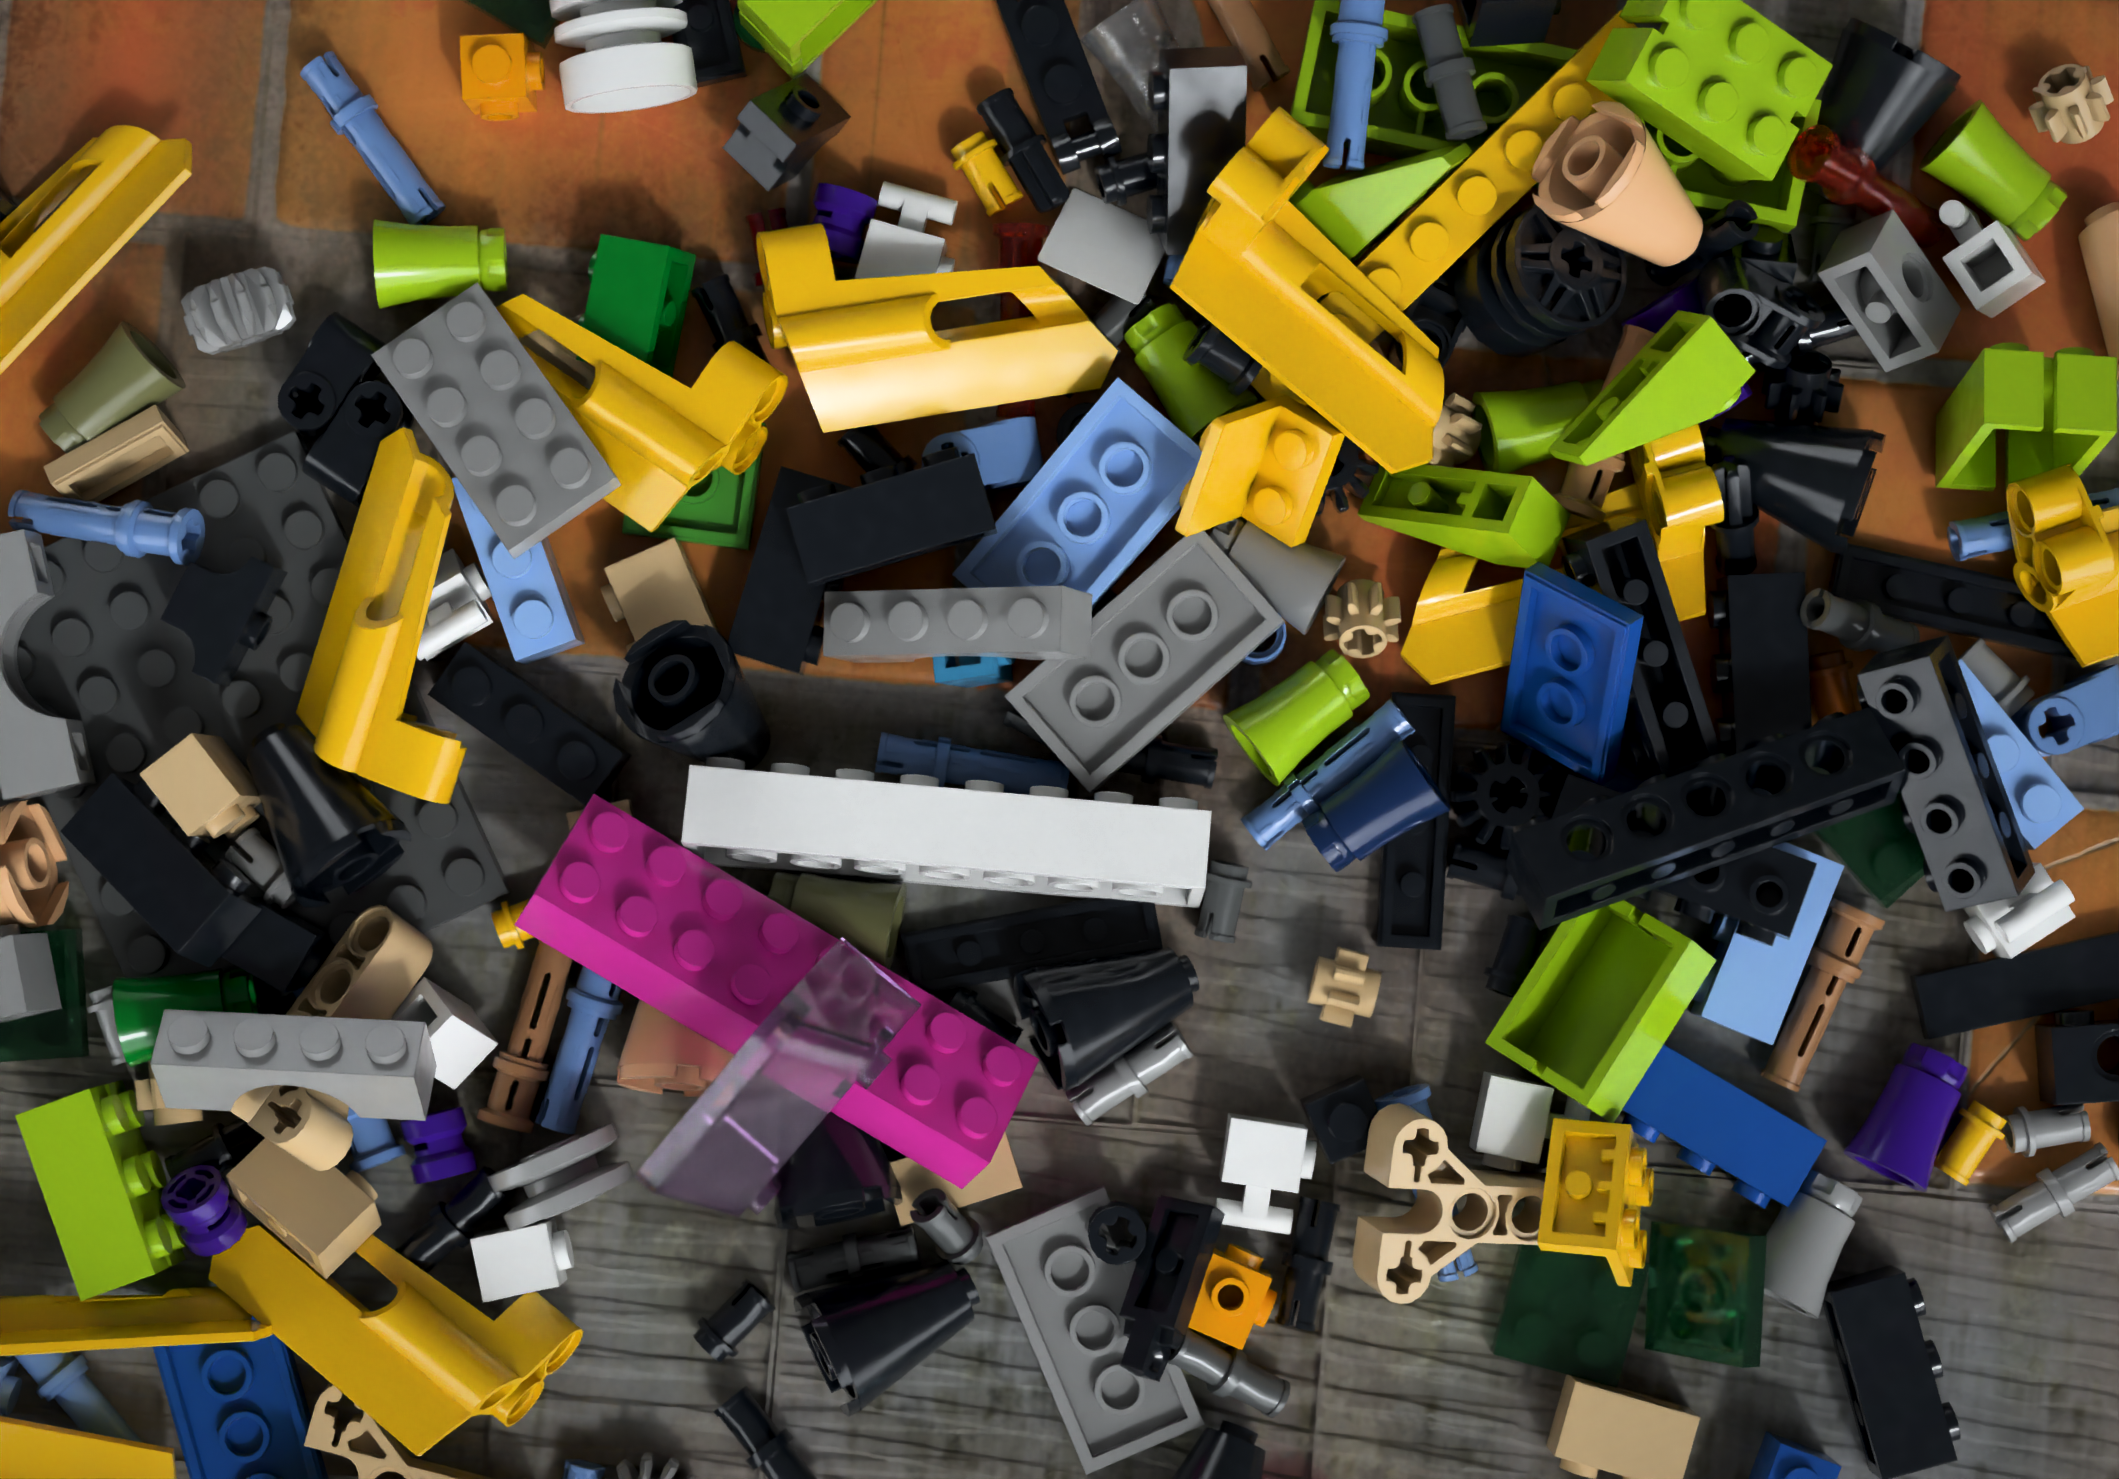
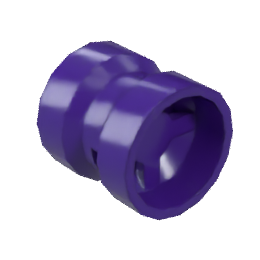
(843, 217)
(439, 1145)
(205, 1212)

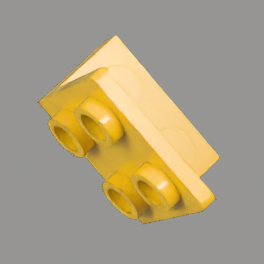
(1262, 467)
(1596, 1194)

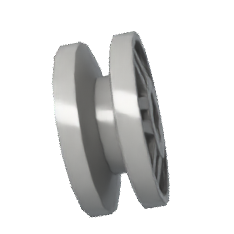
(561, 1176)

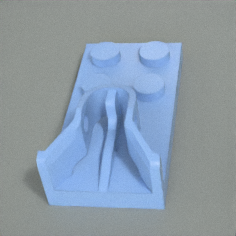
(1090, 502)

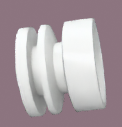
(623, 55)

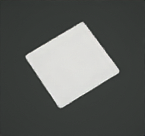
(1103, 246)

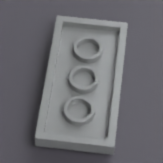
(496, 420)
(1149, 659)
(1075, 1328)

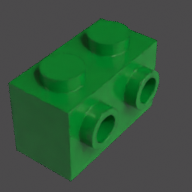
(639, 298)

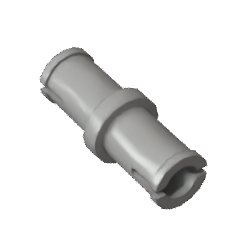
(1129, 1074)
(2055, 1192)

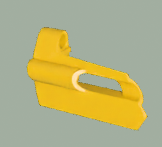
(872, 344)
(1475, 630)

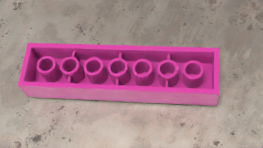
(729, 955)

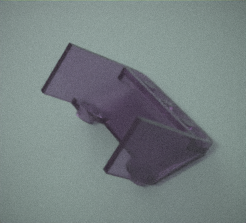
(781, 1085)

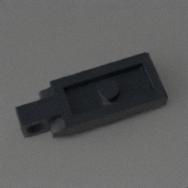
(1167, 1282)

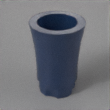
(1375, 807)

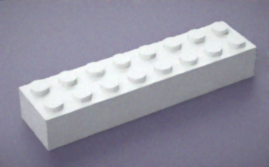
(947, 834)

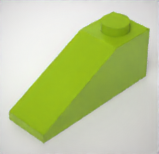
(1365, 204)
(1670, 384)
(1469, 511)

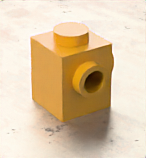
(500, 75)
(1233, 1296)

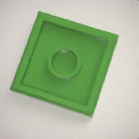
(712, 512)

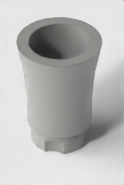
(1287, 577)
(1808, 1242)

